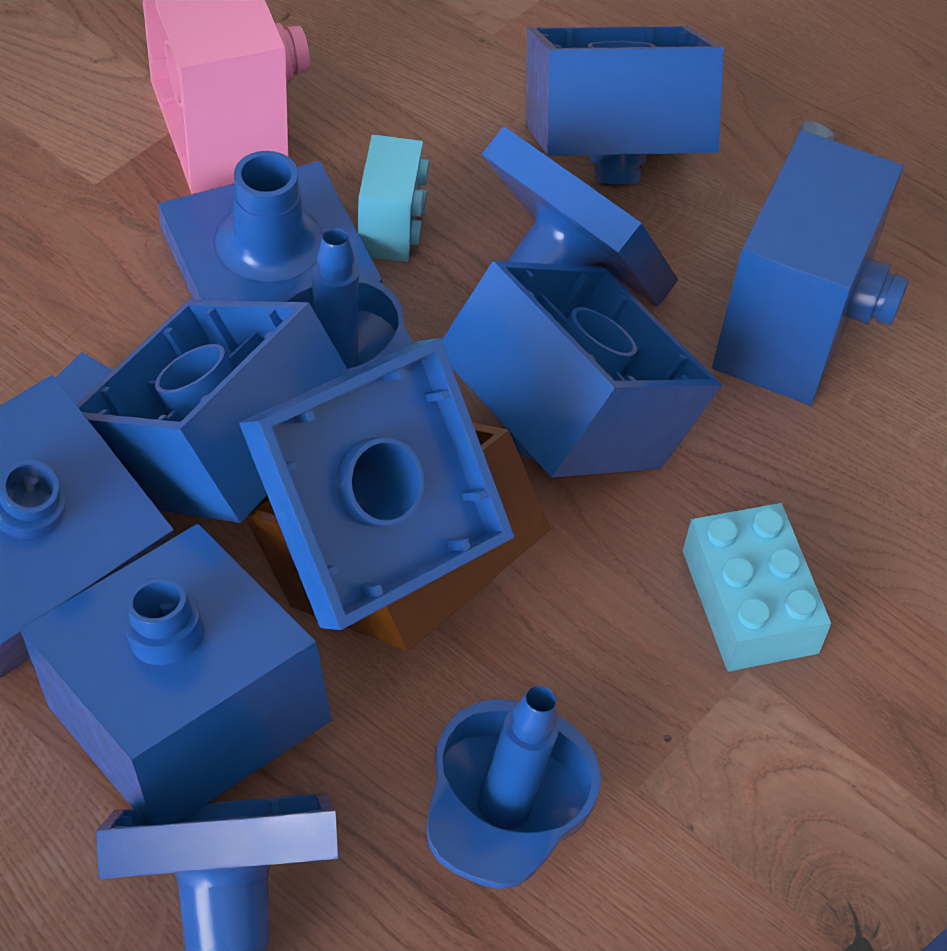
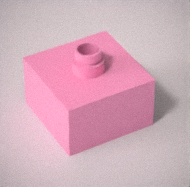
(221, 81)

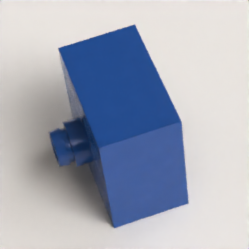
(623, 94)
(810, 268)
(577, 368)
(184, 390)
(64, 511)
(178, 676)

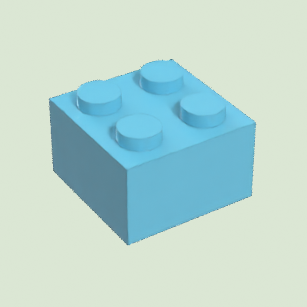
(392, 197)

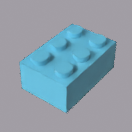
(755, 587)

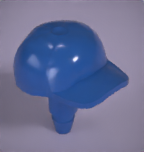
(354, 310)
(509, 788)

